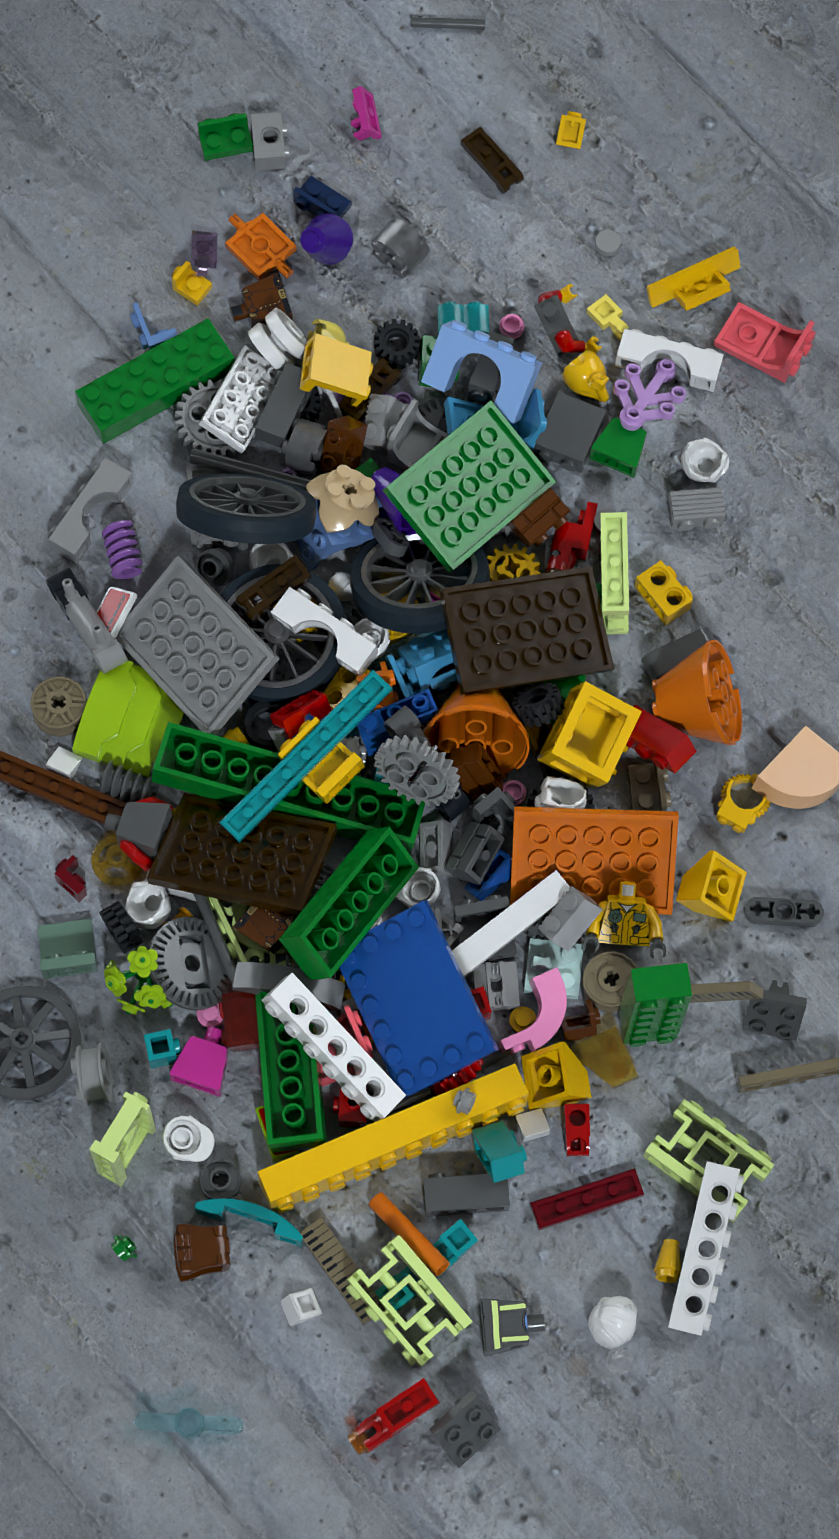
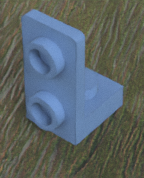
(147, 341)

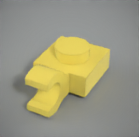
(607, 313)

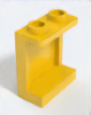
(336, 368)
(332, 772)

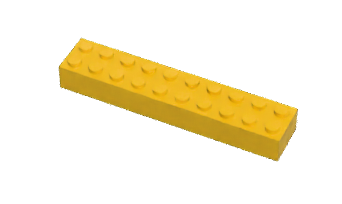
(391, 1140)

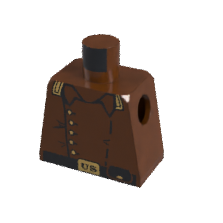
(260, 300)
(264, 927)

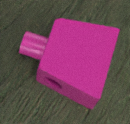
(202, 1063)

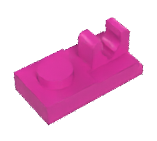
(368, 119)

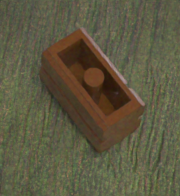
(539, 517)
(476, 770)

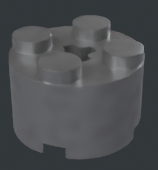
(400, 247)
(305, 447)

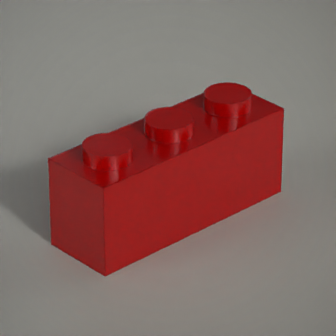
(660, 742)

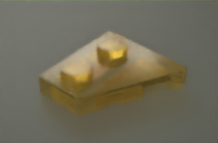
(606, 1058)

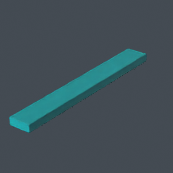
(305, 756)

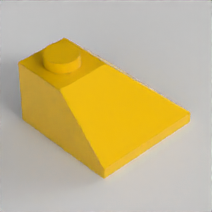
(712, 887)
(554, 1077)

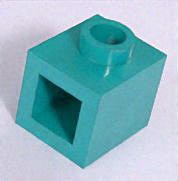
(161, 1048)

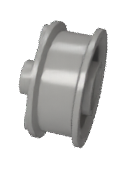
(93, 1074)

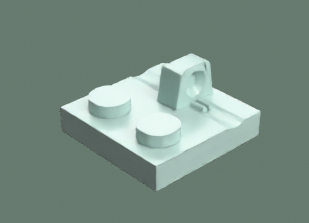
(545, 956)

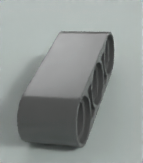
(666, 657)

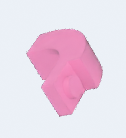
(552, 1004)

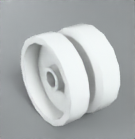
(278, 339)

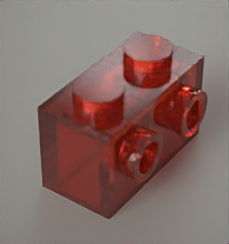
(240, 1021)

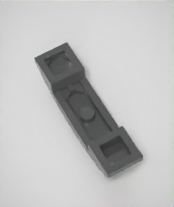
(263, 977)

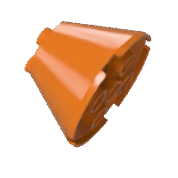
(700, 696)
(484, 719)

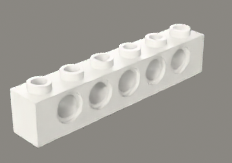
(348, 1051)
(681, 1317)

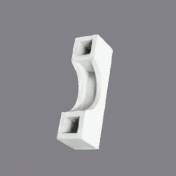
(699, 364)
(297, 613)

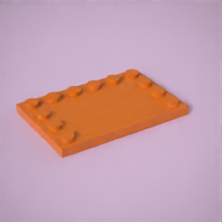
(596, 851)

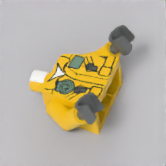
(626, 922)

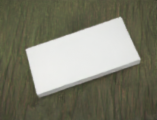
(240, 399)

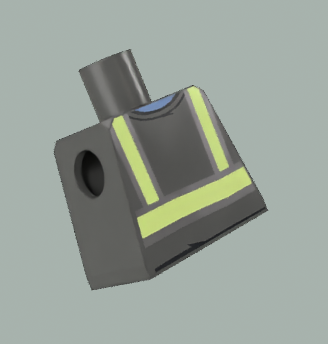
(506, 1325)

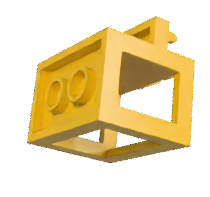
(589, 735)

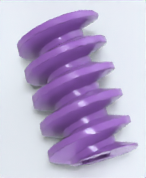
(122, 550)

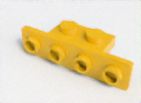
(697, 282)

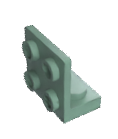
(67, 949)

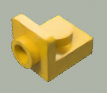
(571, 130)
(189, 284)

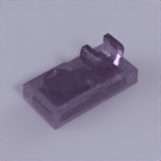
(203, 251)

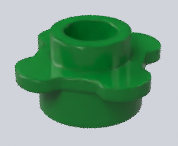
(124, 1247)

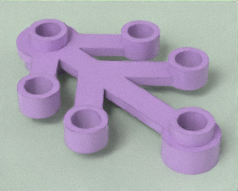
(634, 416)

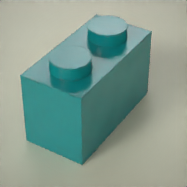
(499, 1151)

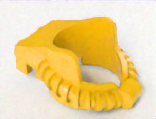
(733, 815)

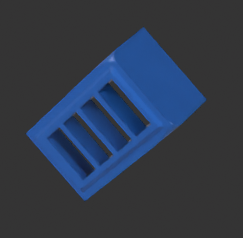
(496, 876)

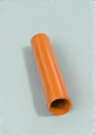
(410, 1234)

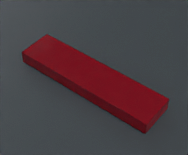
(586, 1199)

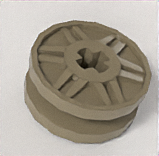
(58, 692)
(596, 972)

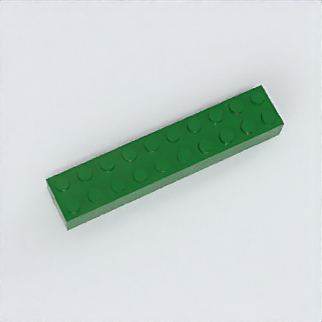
(231, 769)

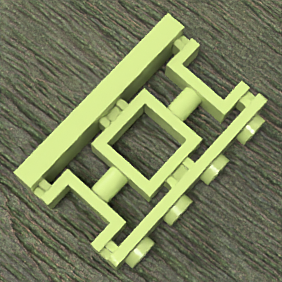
(615, 572)
(718, 1138)
(423, 1287)

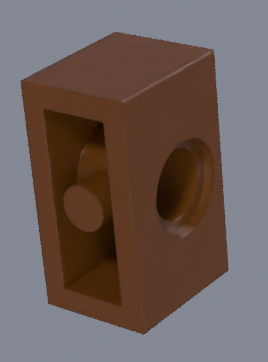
(343, 443)

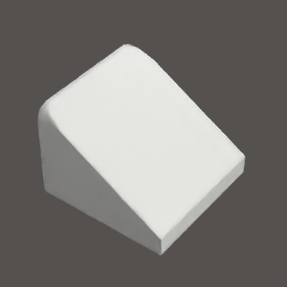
(64, 763)
(532, 1125)
(301, 1306)

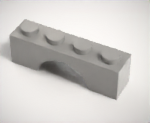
(107, 484)

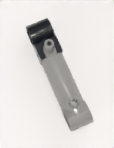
(78, 609)

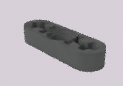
(803, 920)

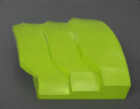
(125, 719)

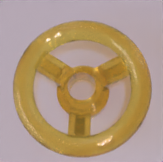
(113, 851)

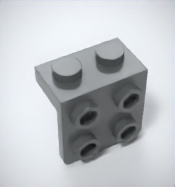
(491, 805)
(476, 915)

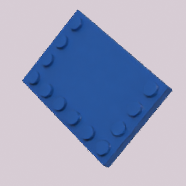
(416, 1001)

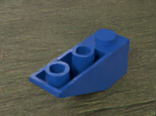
(372, 728)

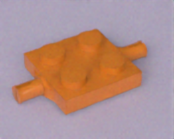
(260, 246)

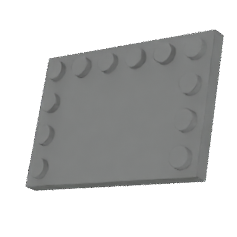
(196, 646)

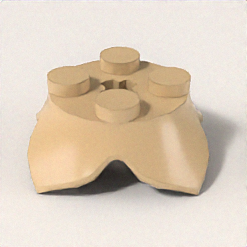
(344, 498)

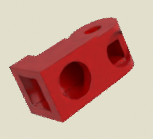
(576, 1129)

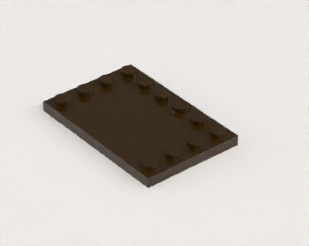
(526, 630)
(266, 870)

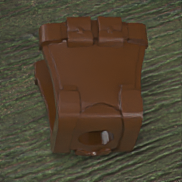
(200, 1250)

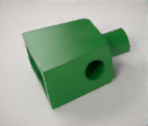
(619, 448)

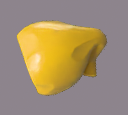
(587, 376)

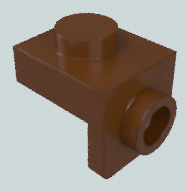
(581, 1025)

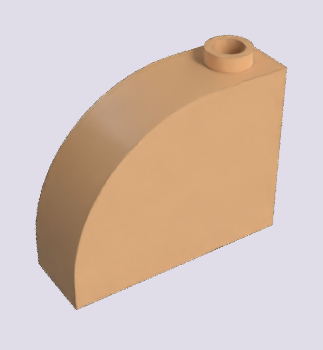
(801, 773)

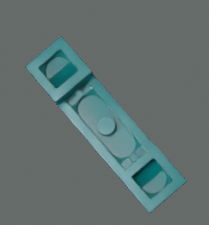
(217, 1207)
(452, 1245)

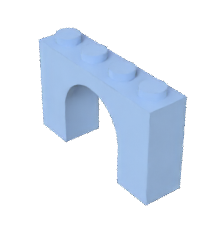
(516, 369)

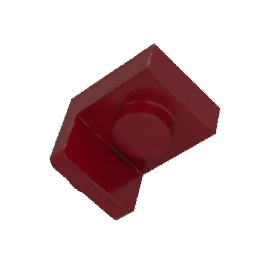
(71, 883)

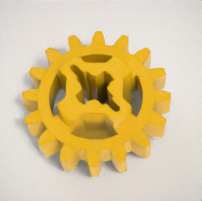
(518, 560)

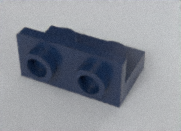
(320, 199)

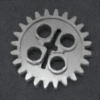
(196, 404)
(400, 759)

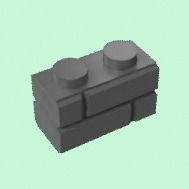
(475, 853)

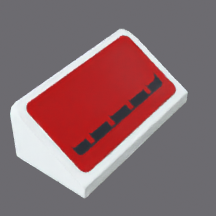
(115, 608)

